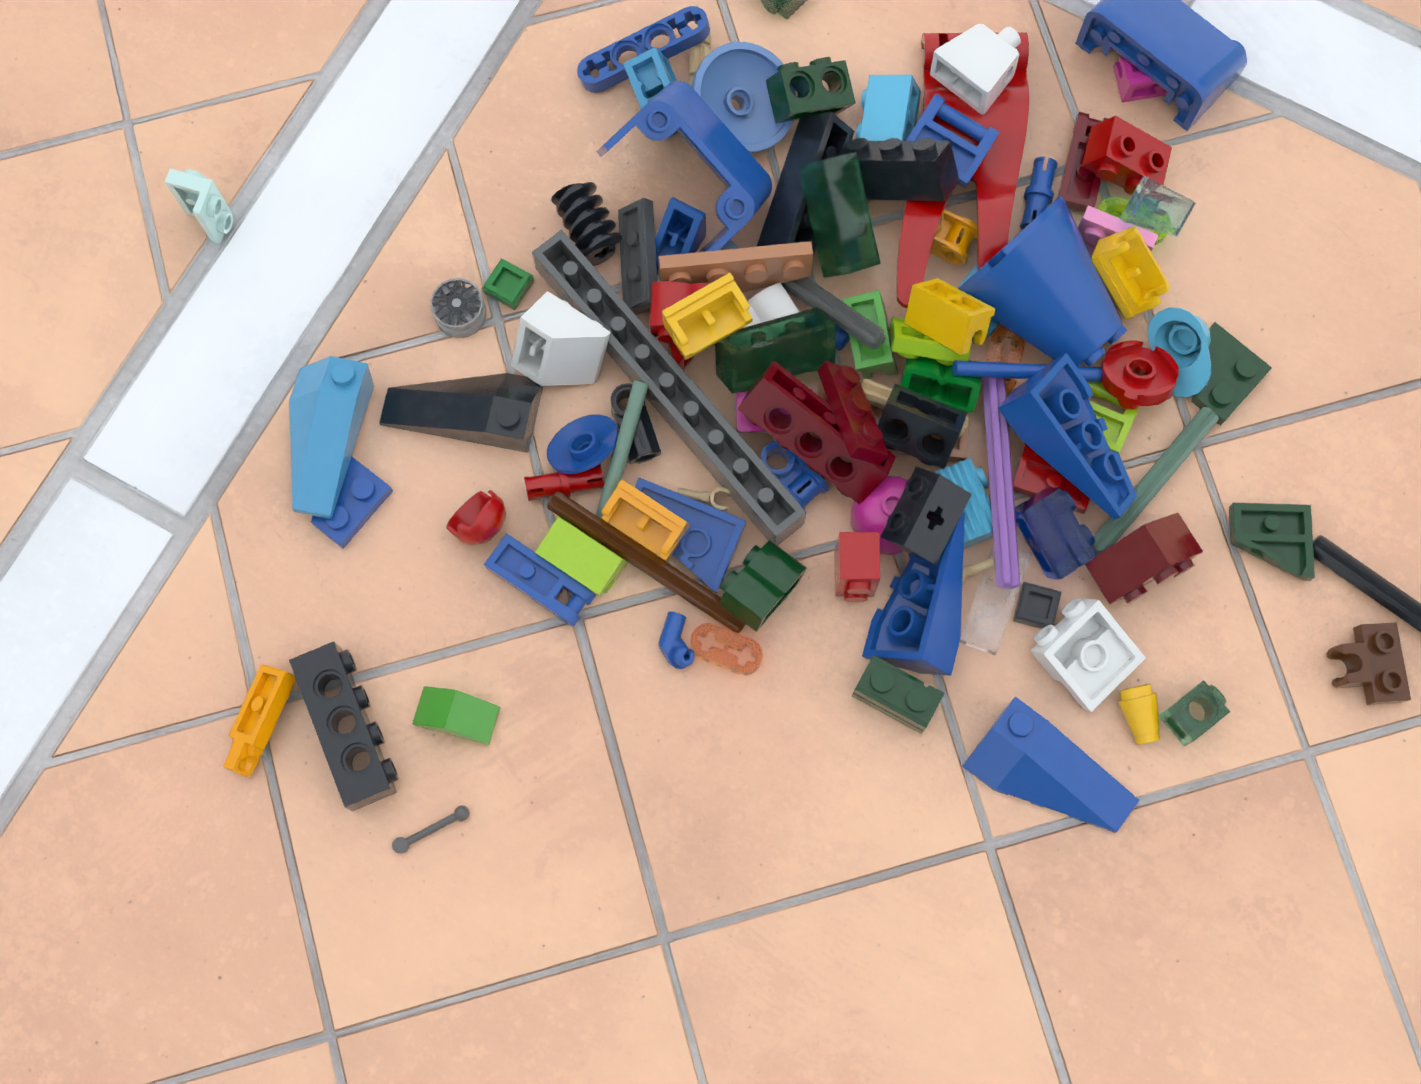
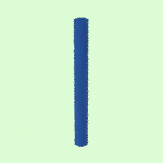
(1013, 370)

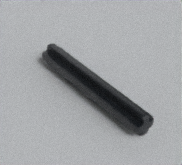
(1367, 581)

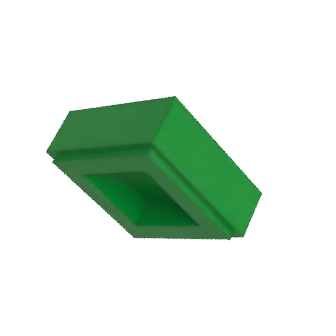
(508, 284)

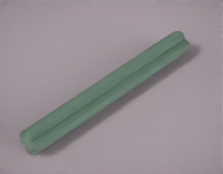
(1157, 477)

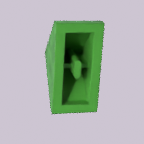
(456, 714)

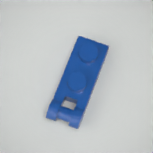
(538, 579)

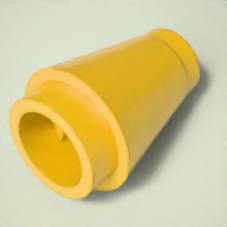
(1141, 712)

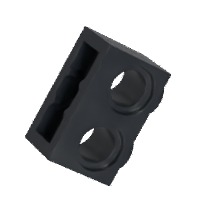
(922, 418)

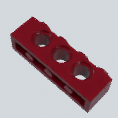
(811, 414)

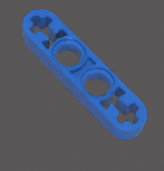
(640, 43)

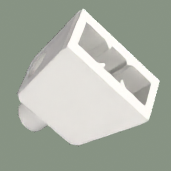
(977, 64)

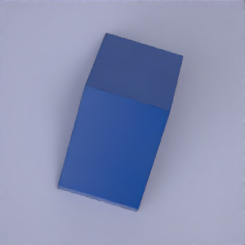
(680, 230)

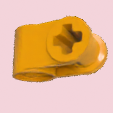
(948, 231)

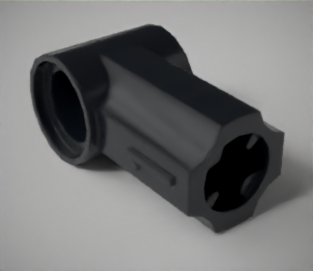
(644, 443)

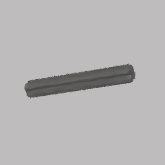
(837, 311)

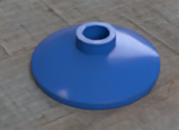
(582, 444)

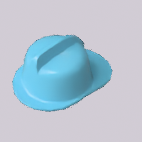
(1188, 342)

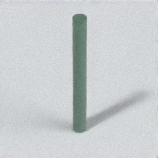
(623, 442)

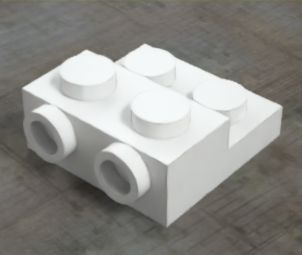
(1087, 652)

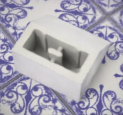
(559, 344)

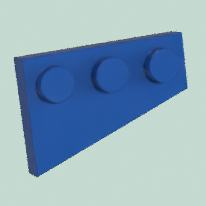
(710, 538)

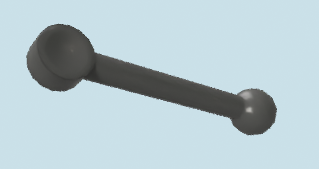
(401, 844)

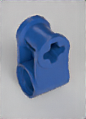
(795, 475)

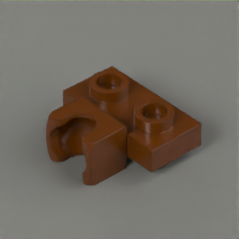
(1375, 663)

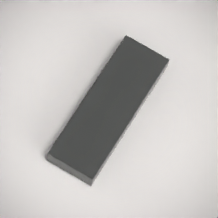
(637, 254)

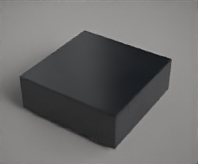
(1036, 605)

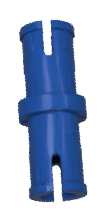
(1039, 192)

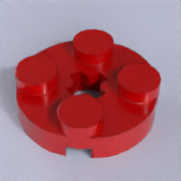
(1133, 389)

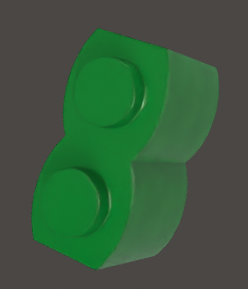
(937, 382)

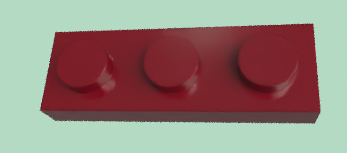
(852, 413)

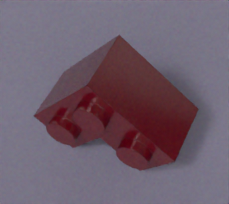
(1147, 554)

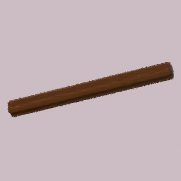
(643, 559)

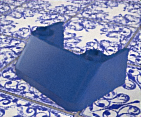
(683, 110)

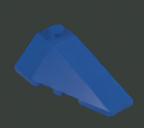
(1059, 424)
(923, 615)
(1041, 765)

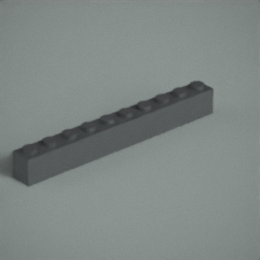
(671, 391)

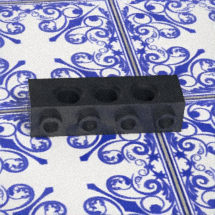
(313, 673)

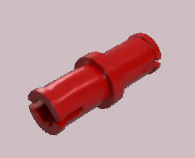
(547, 484)

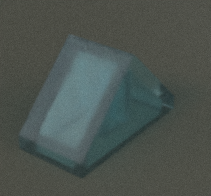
(1157, 208)

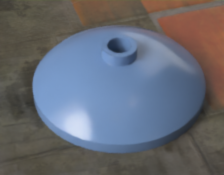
(740, 74)

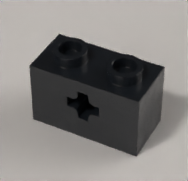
(926, 515)

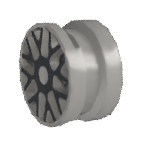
(458, 308)

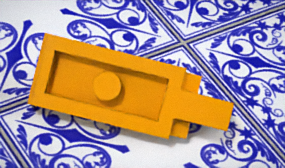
(258, 718)

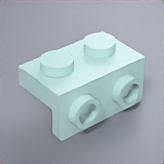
(203, 200)

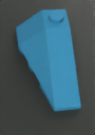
(324, 427)

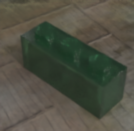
(839, 215)
(794, 341)

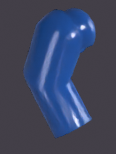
(672, 644)

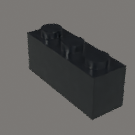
(905, 168)

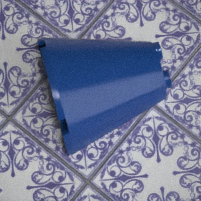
(1050, 289)

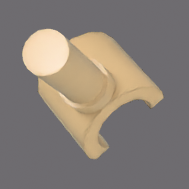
(706, 497)
(970, 570)

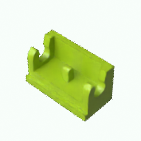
(581, 556)

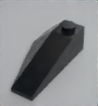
(479, 409)

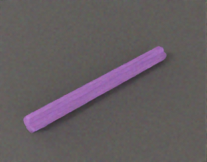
(1000, 485)

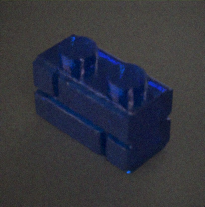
(1055, 532)

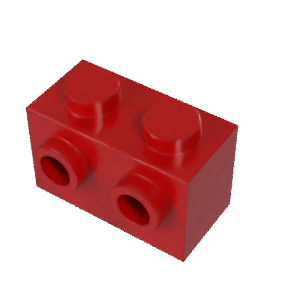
(1125, 154)

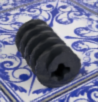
(586, 221)

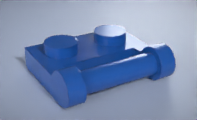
(966, 155)

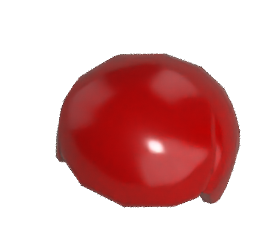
(478, 519)

